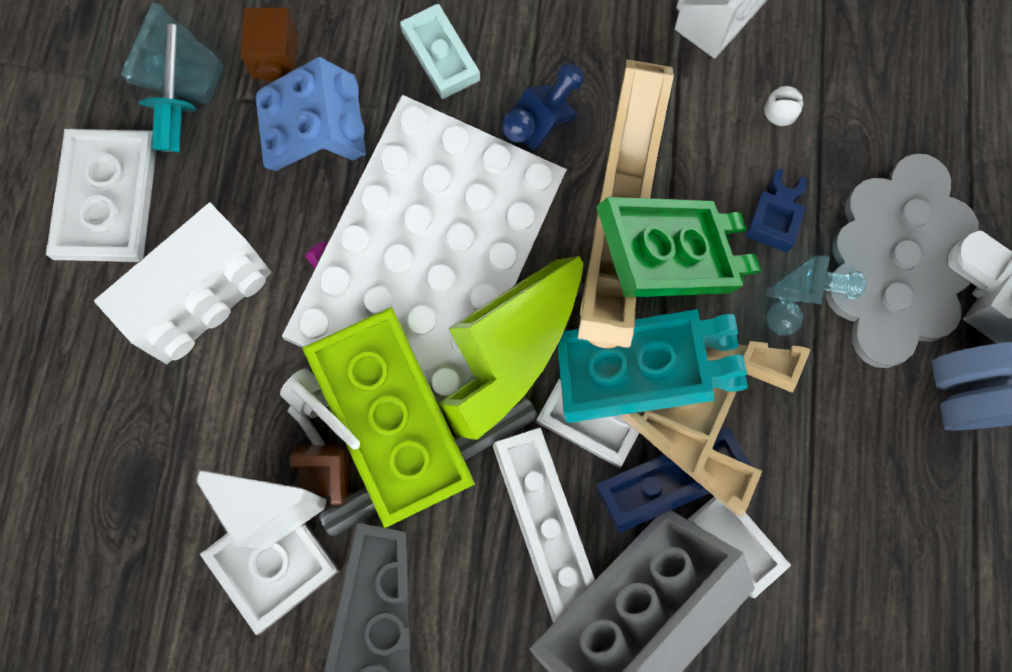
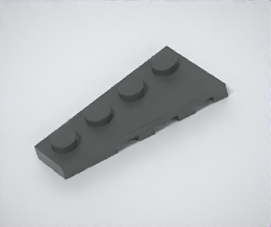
(373, 606)

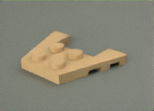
(690, 431)

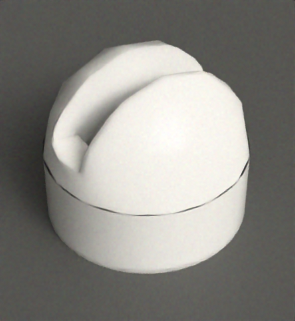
(783, 111)

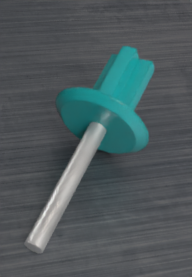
(167, 109)

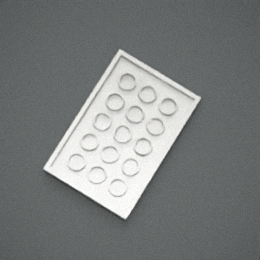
(431, 234)

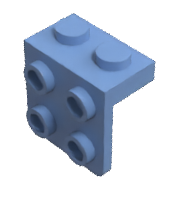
(310, 112)

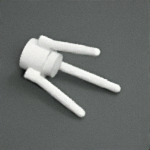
(306, 400)

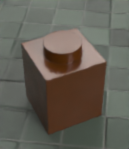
(268, 42)

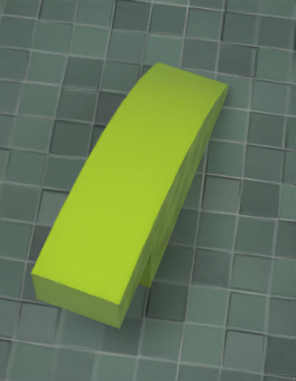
(510, 345)

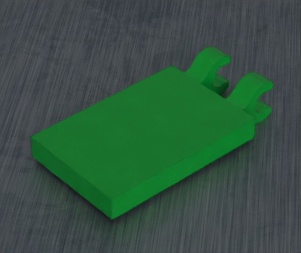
(673, 247)

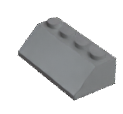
(651, 604)

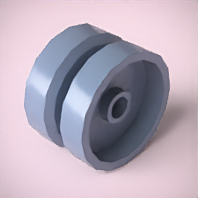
(986, 385)

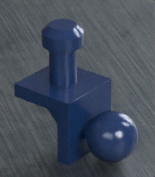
(542, 109)

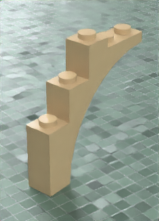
(629, 173)

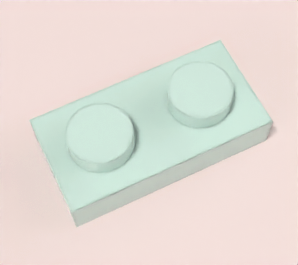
(440, 51)

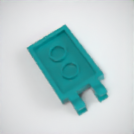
(658, 371)

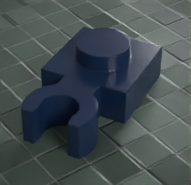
(776, 215)

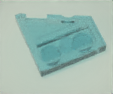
(196, 66)

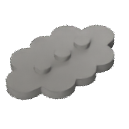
(901, 244)

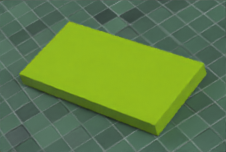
(389, 407)

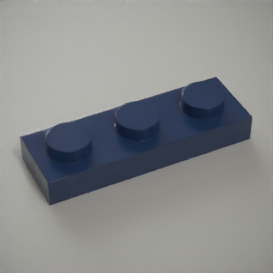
(658, 486)

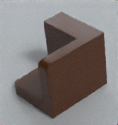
(323, 470)

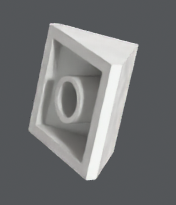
(258, 511)

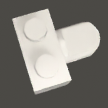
(989, 268)

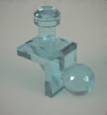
(808, 285)

